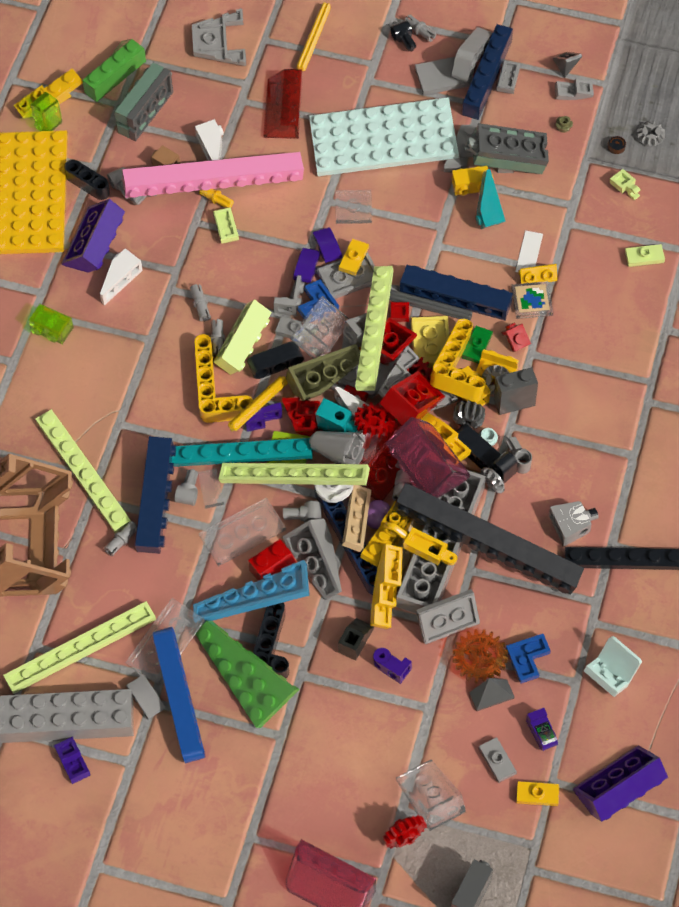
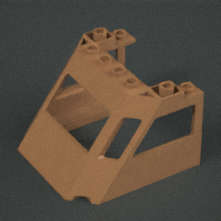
(42, 569)

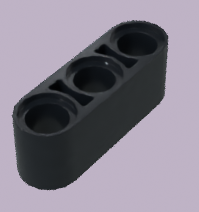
(87, 179)
(275, 360)

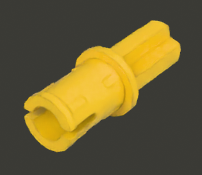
(217, 197)

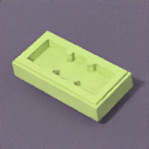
(225, 225)
(644, 255)

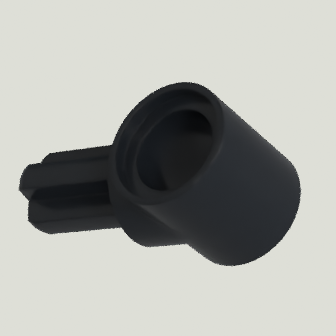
(402, 32)

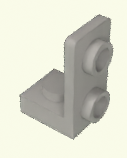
(289, 306)
(354, 329)

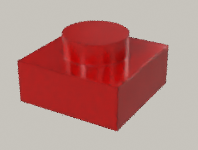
(400, 311)

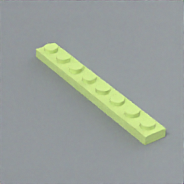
(374, 328)
(83, 471)
(294, 473)
(79, 647)

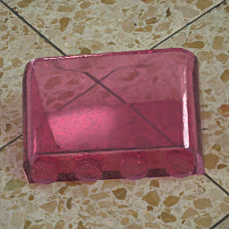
(427, 458)
(327, 880)

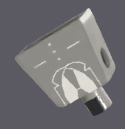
(572, 521)

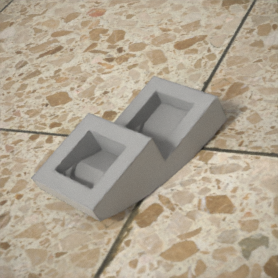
(574, 91)
(146, 696)

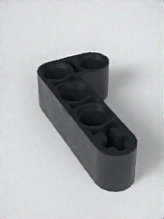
(487, 456)
(271, 637)

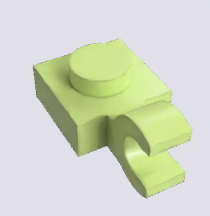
(625, 182)

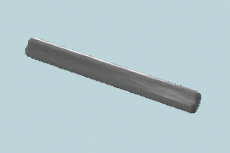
(431, 305)

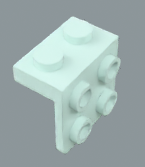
(614, 666)

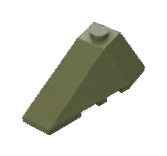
(321, 373)

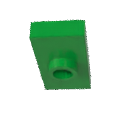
(478, 341)

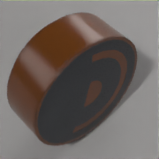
(616, 145)

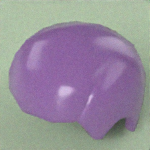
(376, 513)

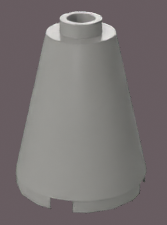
(339, 446)

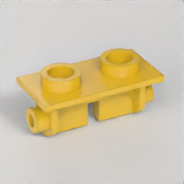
(538, 273)

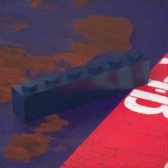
(487, 72)
(456, 292)
(154, 495)

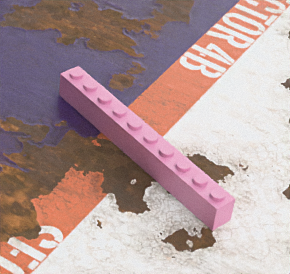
(212, 174)

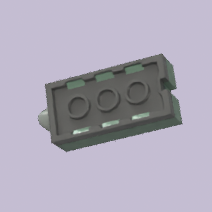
(144, 101)
(509, 148)

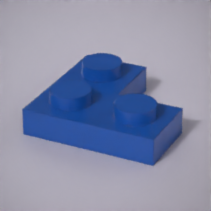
(314, 292)
(523, 655)

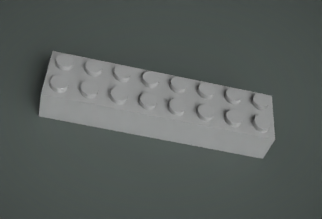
(424, 580)
(66, 716)

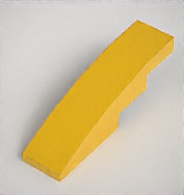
(385, 586)

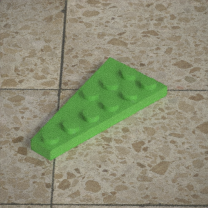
(249, 677)

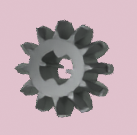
(469, 414)

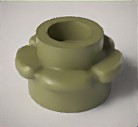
(563, 124)

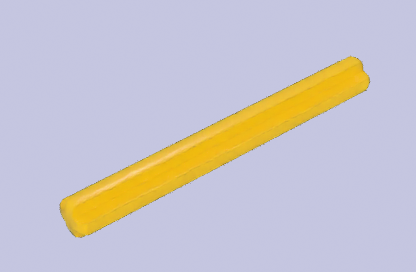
(313, 36)
(250, 410)

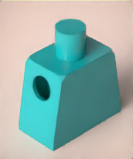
(334, 418)

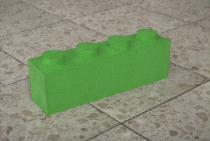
(121, 63)

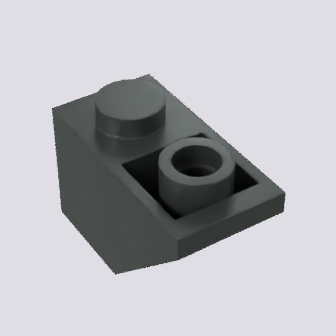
(354, 638)

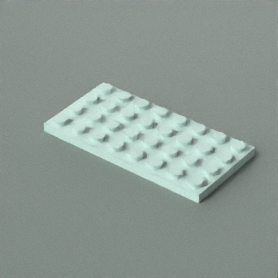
(383, 136)

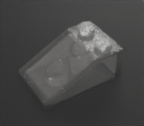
(320, 329)
(431, 794)

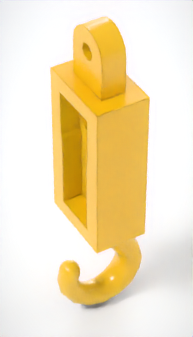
(420, 542)

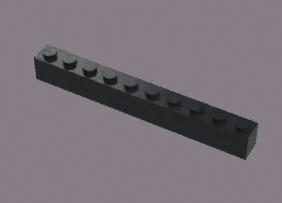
(488, 539)

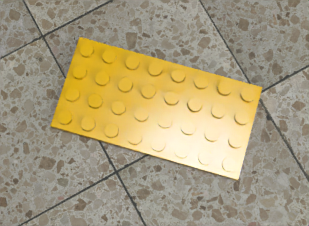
(32, 191)

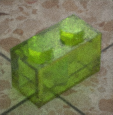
(46, 113)
(50, 324)

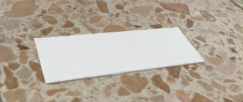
(529, 250)

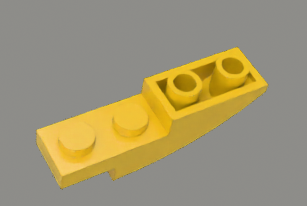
(59, 89)
(449, 435)
(374, 548)

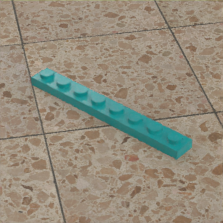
(243, 452)

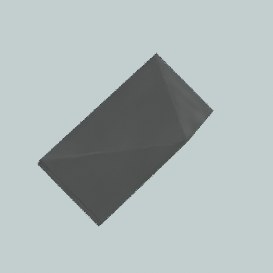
(566, 61)
(491, 693)

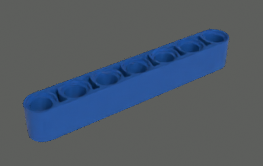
(178, 695)

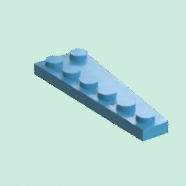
(272, 590)

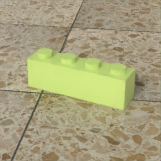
(242, 337)

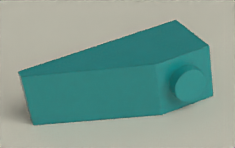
(489, 206)

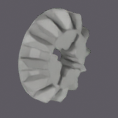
(650, 140)
(494, 370)
(493, 480)

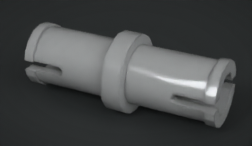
(420, 28)
(200, 302)
(217, 336)
(121, 538)

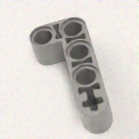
(470, 53)

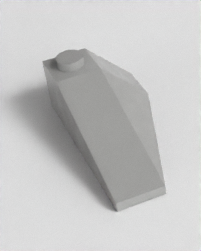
(315, 546)

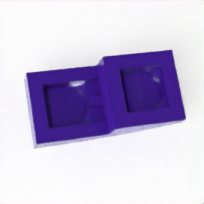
(327, 244)
(306, 265)
(264, 414)
(72, 760)

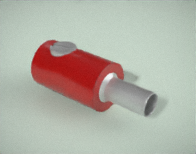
(362, 395)

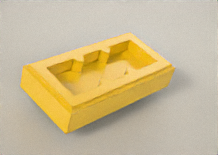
(353, 257)
(537, 793)

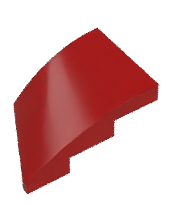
(302, 415)

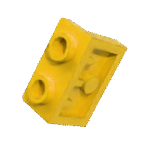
(491, 358)

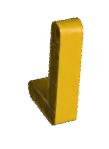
(453, 380)
(210, 402)

